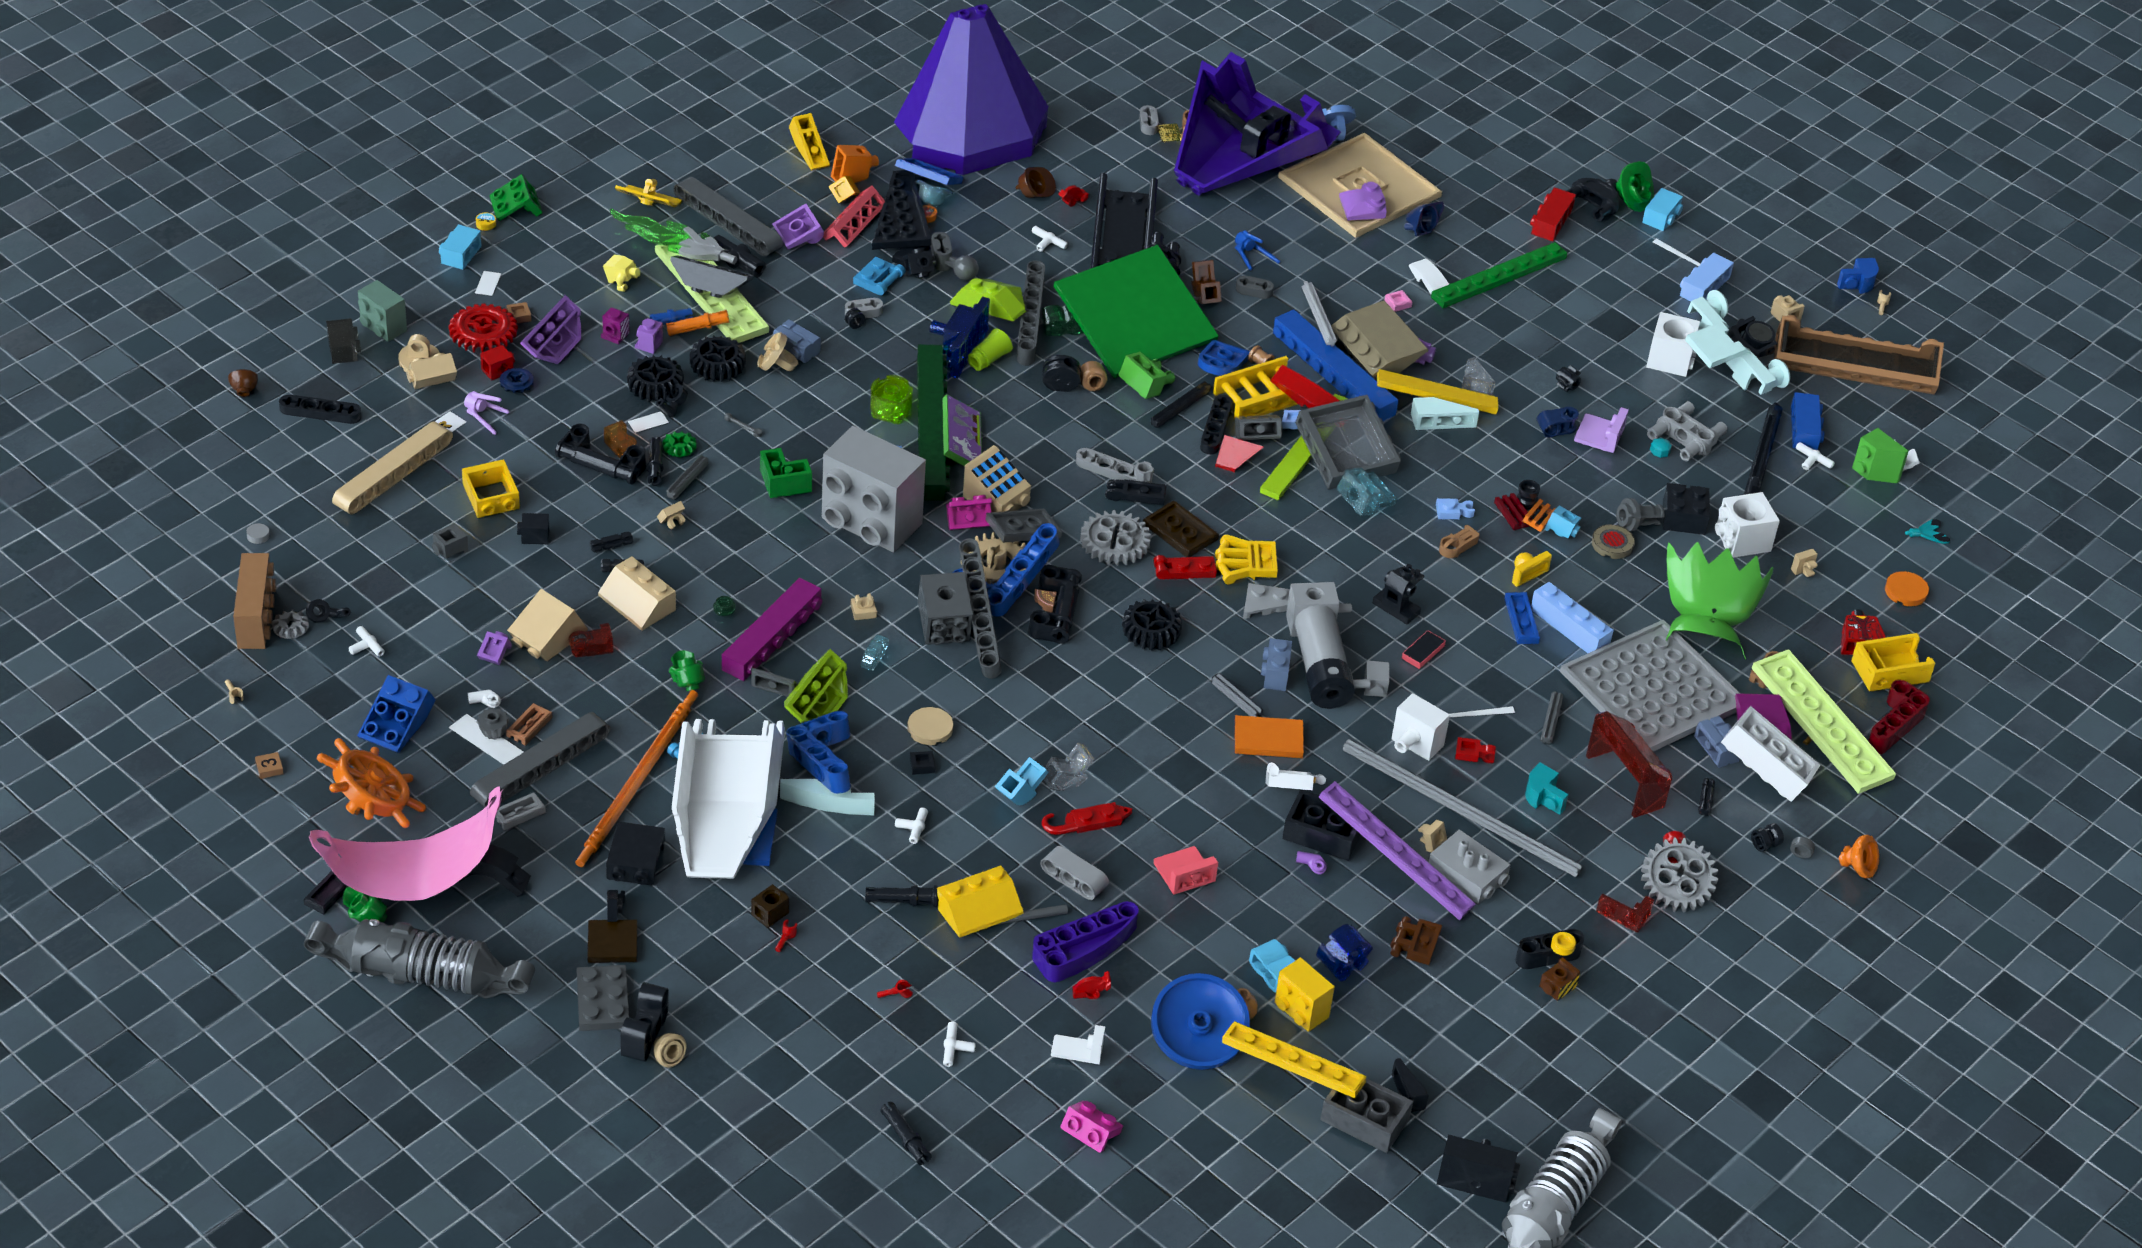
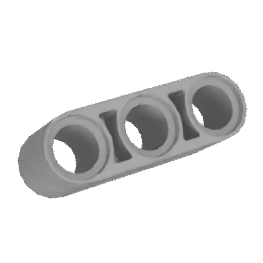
(1074, 872)

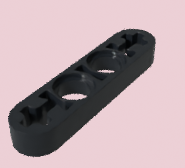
(290, 406)
(1216, 424)

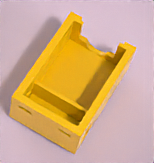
(1891, 660)

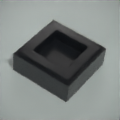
(922, 762)

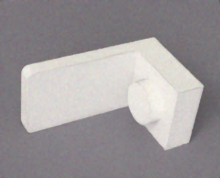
(1080, 1049)

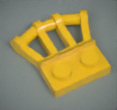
(1260, 559)

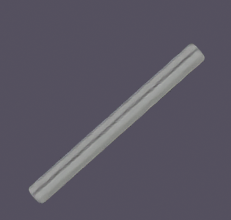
(1319, 313)

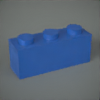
(1806, 420)

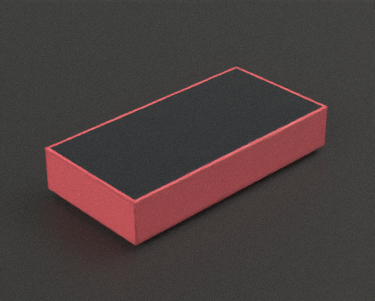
(1423, 649)

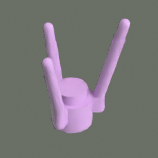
(477, 402)

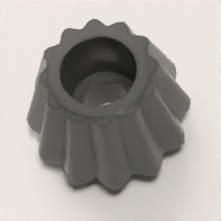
(493, 723)

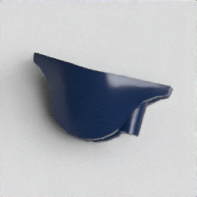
(1424, 218)

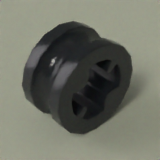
(854, 318)

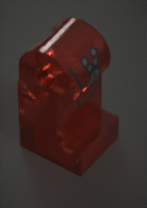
(592, 642)

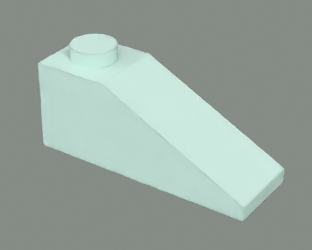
(1442, 414)

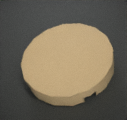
(930, 725)

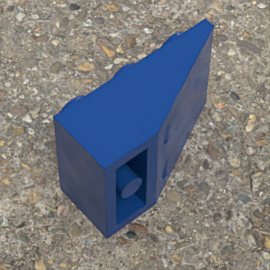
(396, 714)

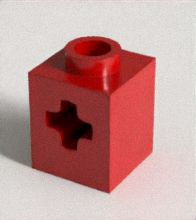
(496, 361)

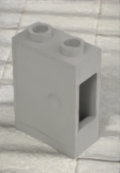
(1470, 866)

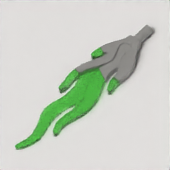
(677, 237)

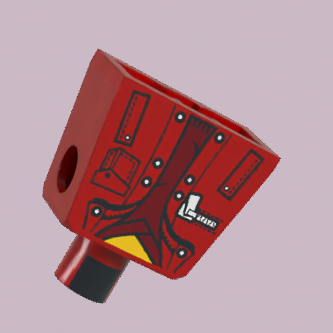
(1858, 629)

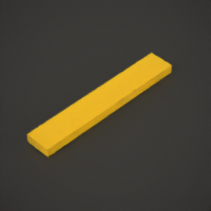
(1427, 388)
(1294, 1059)

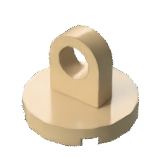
(417, 347)
(777, 354)

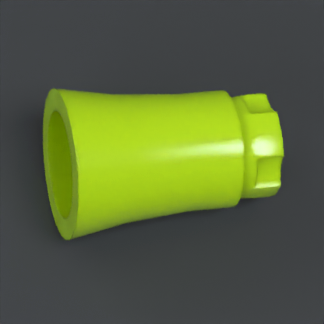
(990, 349)

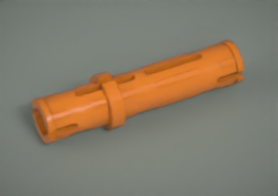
(694, 323)

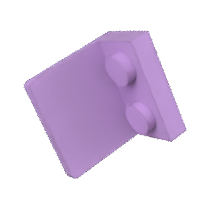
(1602, 432)

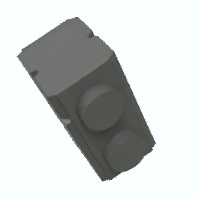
(1258, 427)

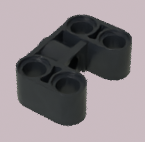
(1269, 125)
(640, 1033)

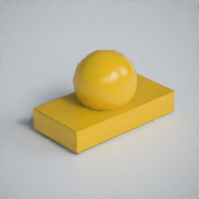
(1530, 567)

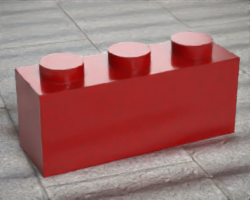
(1552, 214)

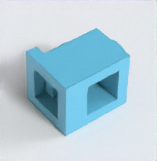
(1563, 523)

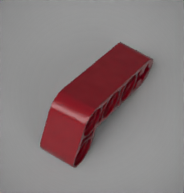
(1908, 710)

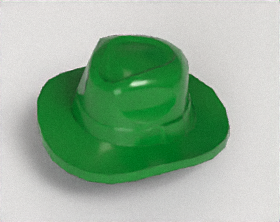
(1636, 186)

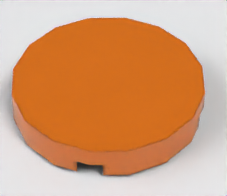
(1906, 588)

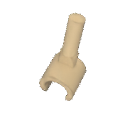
(1883, 300)
(234, 691)

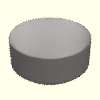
(257, 533)

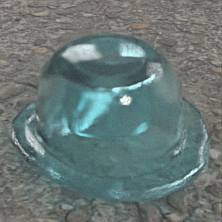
(932, 194)

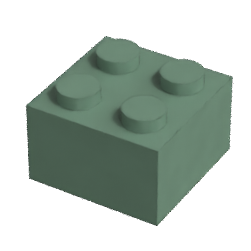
(382, 310)

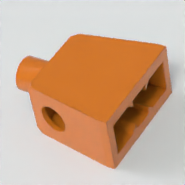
(853, 162)

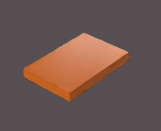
(1269, 736)

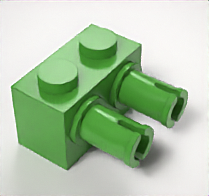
(1145, 375)

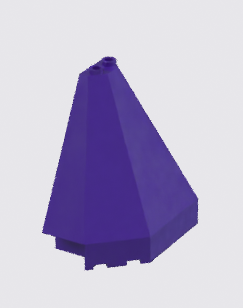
(972, 99)
(1211, 146)

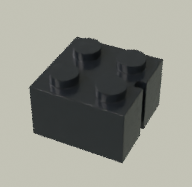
(1686, 508)

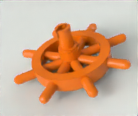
(371, 783)

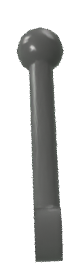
(757, 432)

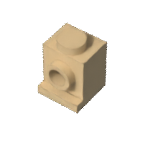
(1786, 306)

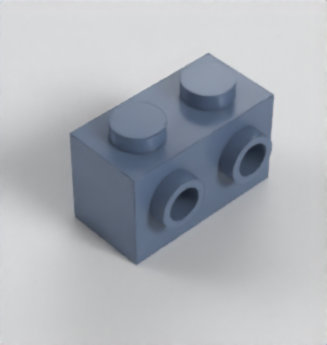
(1277, 664)

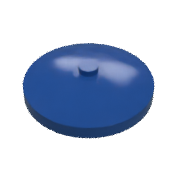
(1193, 1018)

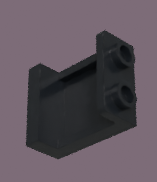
(635, 853)

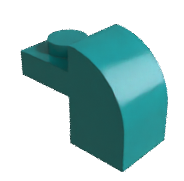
(1542, 789)

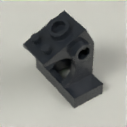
(1395, 596)

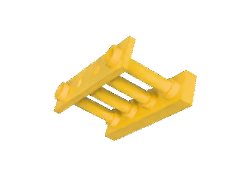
(1258, 404)

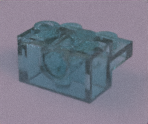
(1365, 491)

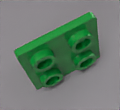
(513, 196)

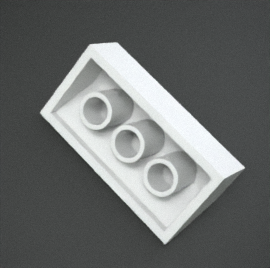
(1770, 754)

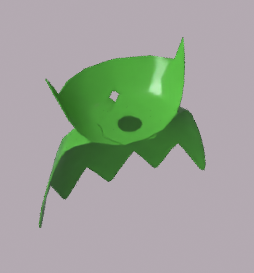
(1701, 586)

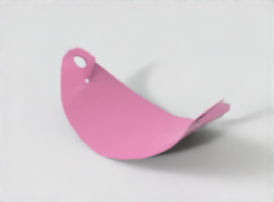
(411, 867)

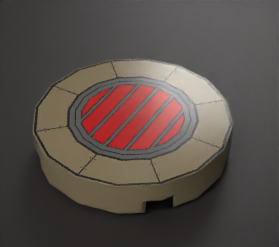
(1613, 541)

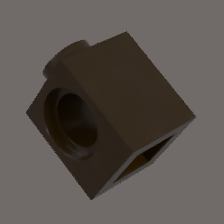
(770, 906)

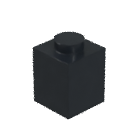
(534, 528)

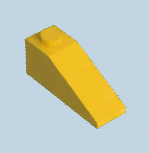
(808, 141)

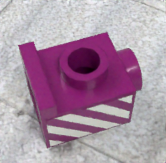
(615, 325)

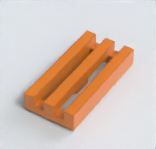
(1544, 509)

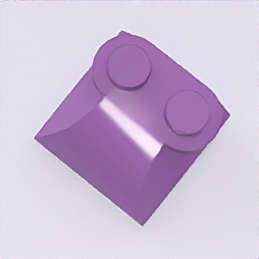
(1364, 202)
(799, 227)

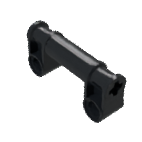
(576, 447)
(1047, 625)

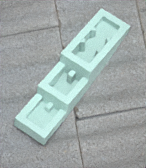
(815, 795)

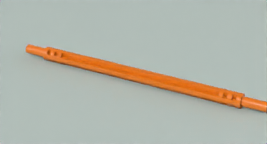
(636, 779)

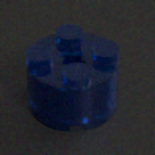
(1344, 951)

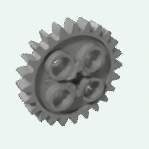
(1131, 539)
(1687, 857)

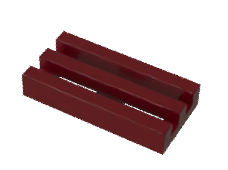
(1516, 508)

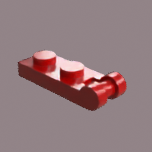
(1184, 567)

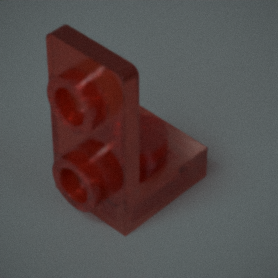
(1624, 915)

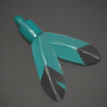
(1928, 531)

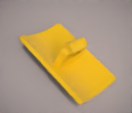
(649, 195)

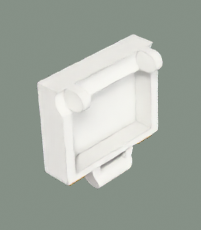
(1291, 779)

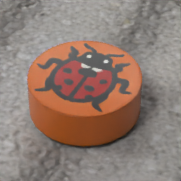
(930, 213)

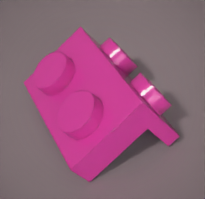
(968, 513)
(1090, 1125)

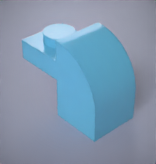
(1021, 786)

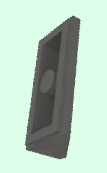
(772, 682)

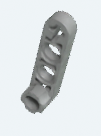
(1091, 461)

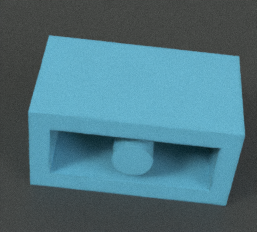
(1663, 209)
(460, 246)

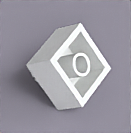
(1419, 727)

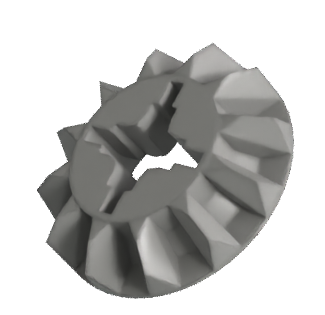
(298, 628)

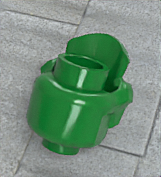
(686, 670)
(364, 906)

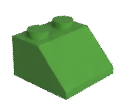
(1880, 457)

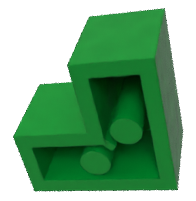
(784, 477)

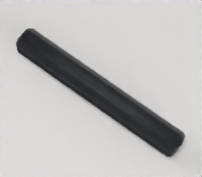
(1180, 404)

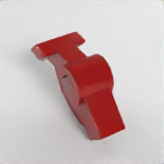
(1073, 194)
(1092, 986)

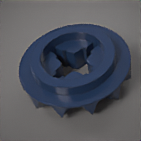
(516, 374)

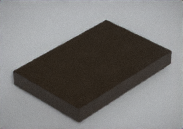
(1181, 529)

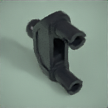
(1598, 193)

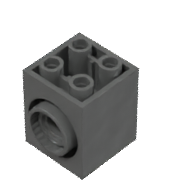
(945, 608)

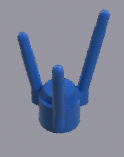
(1246, 241)

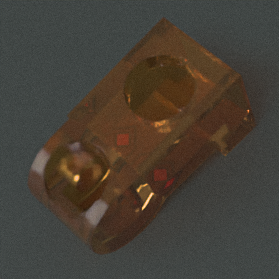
(617, 438)

